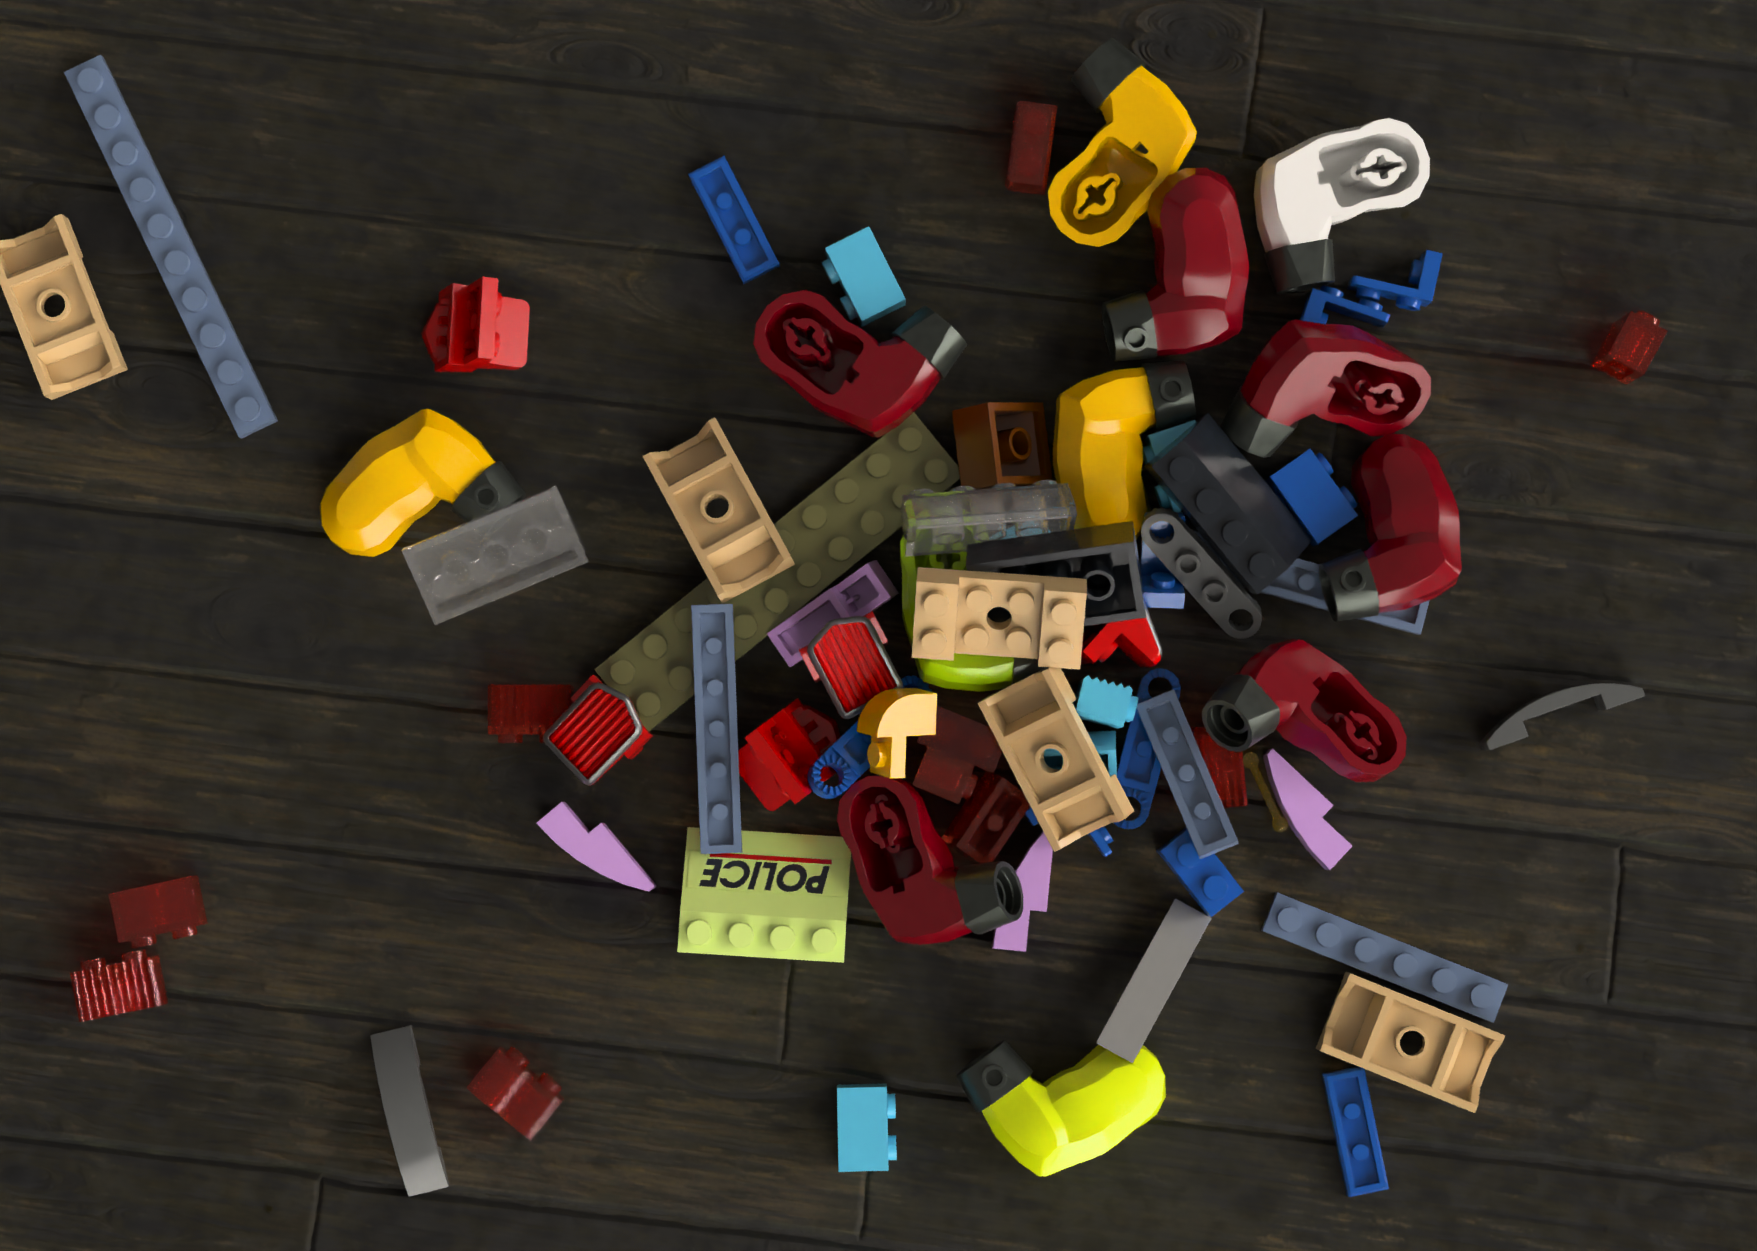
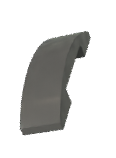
(1513, 729)
(408, 1111)

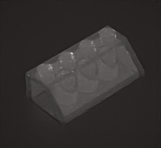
(966, 516)
(495, 555)

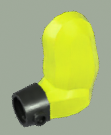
(1070, 1114)

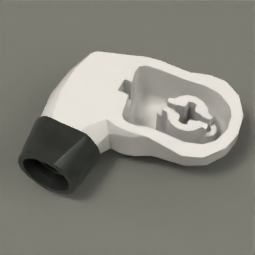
(1329, 183)

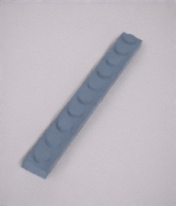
(171, 246)

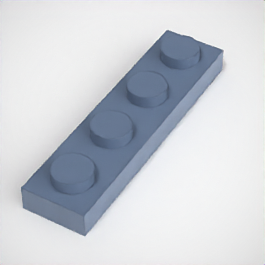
(1187, 774)

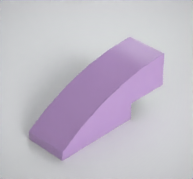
(852, 597)
(1304, 810)
(595, 849)
(1034, 878)

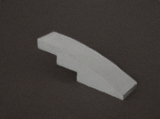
(1153, 981)

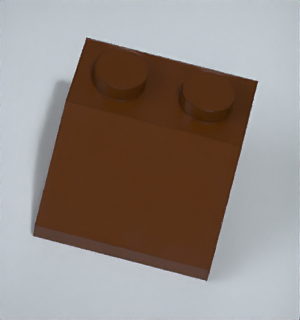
(1002, 444)

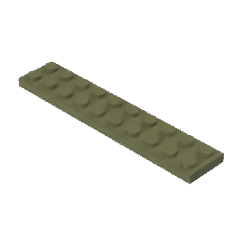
(825, 540)

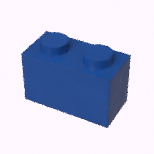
(1313, 495)
(1203, 878)

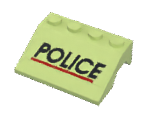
(769, 901)

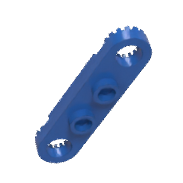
(848, 755)
(1138, 763)

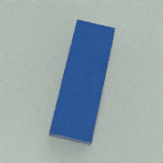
(733, 220)
(1355, 1131)

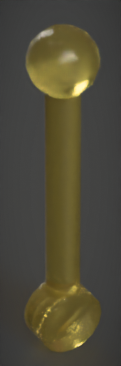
(1251, 762)

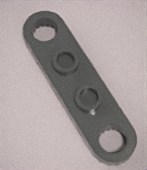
(1201, 573)

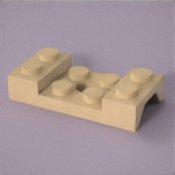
(76, 344)
(743, 543)
(1042, 625)
(1041, 716)
(1368, 1029)

